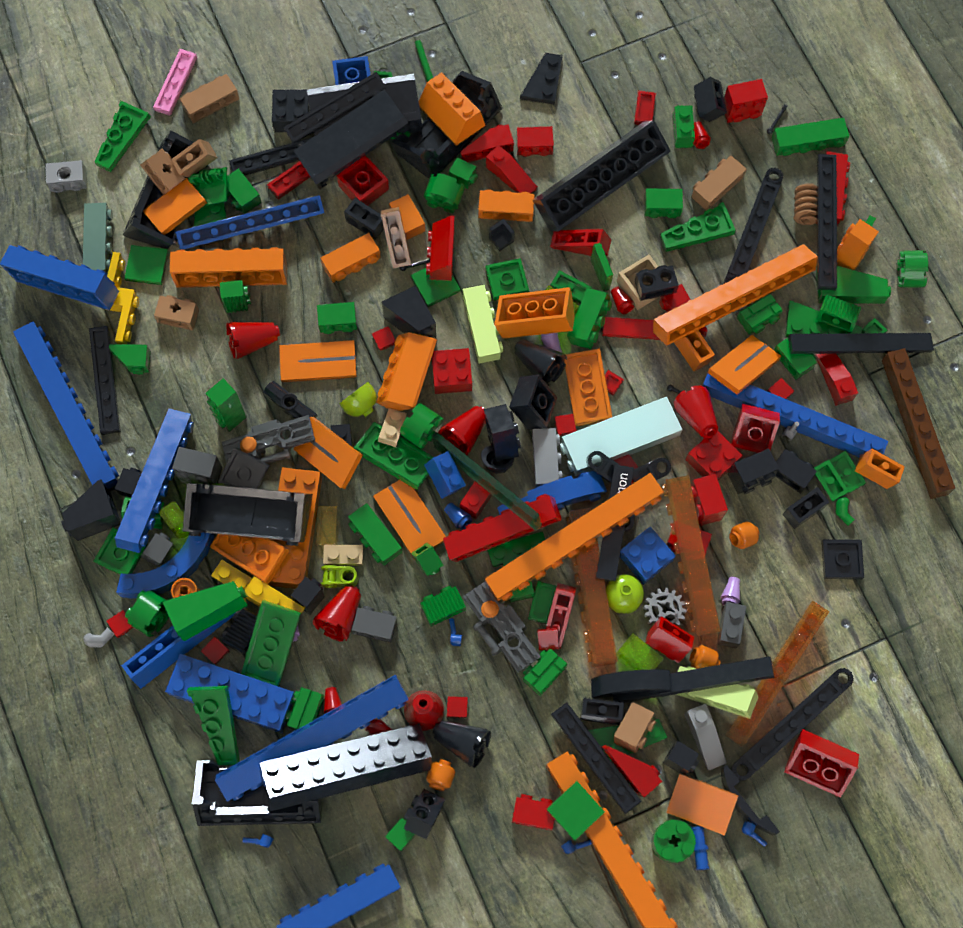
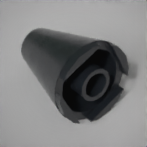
(541, 360)
(463, 741)

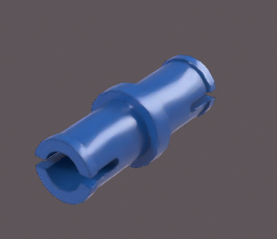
(700, 849)

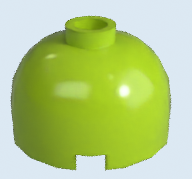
(360, 401)
(624, 594)

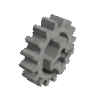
(658, 605)

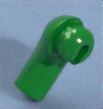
(842, 510)

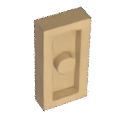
(391, 427)
(343, 555)

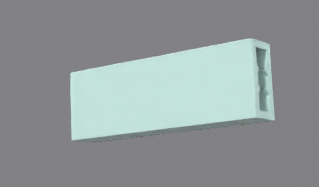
(621, 435)

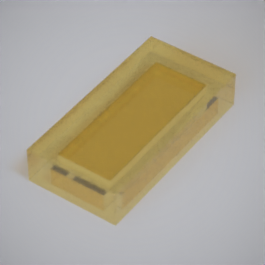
(326, 525)

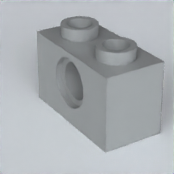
(58, 171)

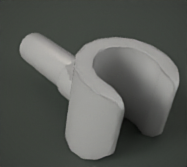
(790, 432)

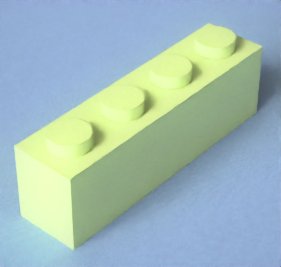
(481, 324)
(731, 698)

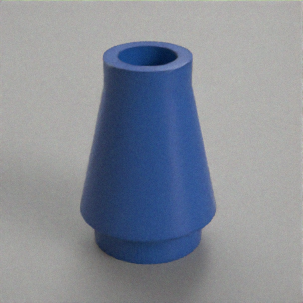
(458, 516)

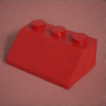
(441, 249)
(822, 763)

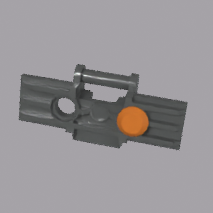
(269, 435)
(507, 625)

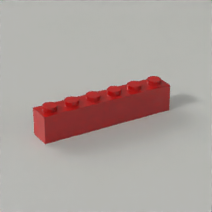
(498, 529)

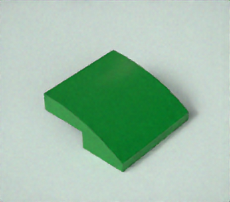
(839, 476)

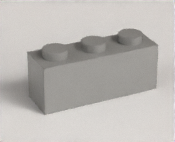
(546, 456)

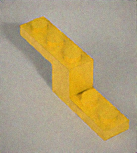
(125, 301)
(254, 587)

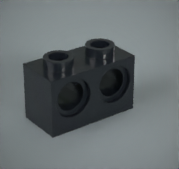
(364, 218)
(658, 286)
(424, 813)

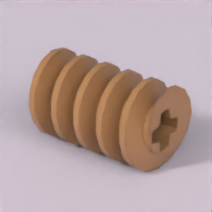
(805, 204)

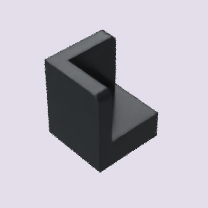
(501, 235)

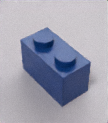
(445, 475)

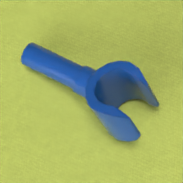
(455, 638)
(748, 829)
(265, 841)
(569, 847)

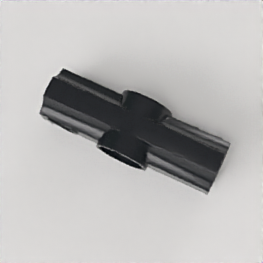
(282, 397)

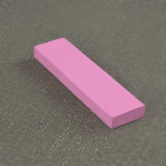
(175, 82)

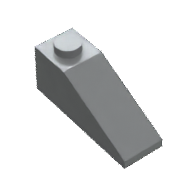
(705, 736)

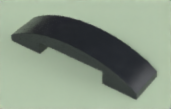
(630, 681)
(764, 823)

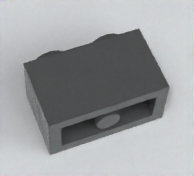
(157, 549)
(374, 624)
(731, 625)

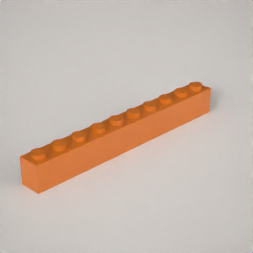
(734, 294)
(574, 537)
(613, 852)

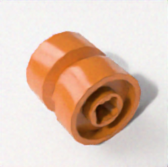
(183, 587)

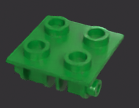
(211, 185)

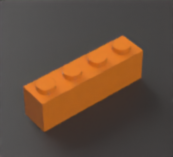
(855, 244)

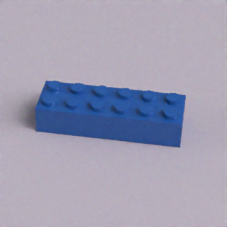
(60, 277)
(249, 698)

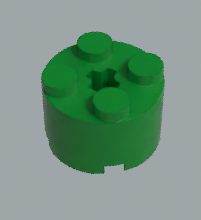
(444, 192)
(912, 269)
(420, 425)
(147, 613)
(679, 831)

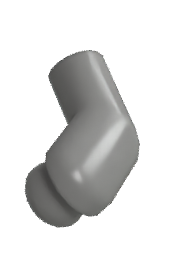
(98, 640)

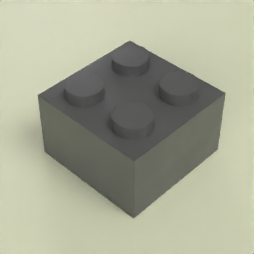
(196, 467)

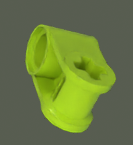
(337, 576)

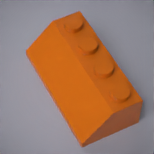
(450, 109)
(535, 313)
(406, 371)

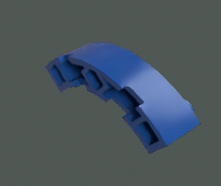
(568, 490)
(162, 578)

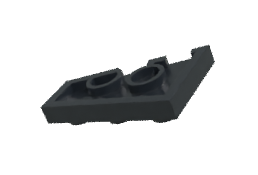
(544, 81)

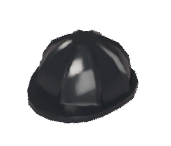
(491, 464)

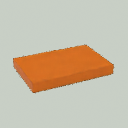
(175, 207)
(702, 804)

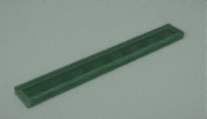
(488, 482)

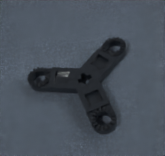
(606, 470)

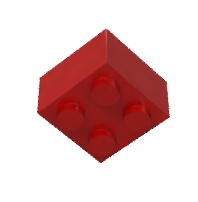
(745, 100)
(363, 181)
(452, 371)
(755, 428)
(713, 456)
(708, 499)

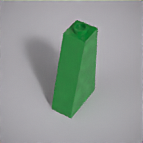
(857, 288)
(204, 608)

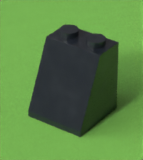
(409, 313)
(91, 513)

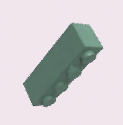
(97, 236)

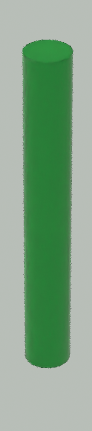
(423, 59)

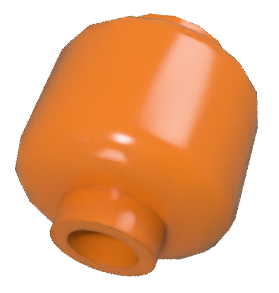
(744, 535)
(704, 657)
(440, 775)

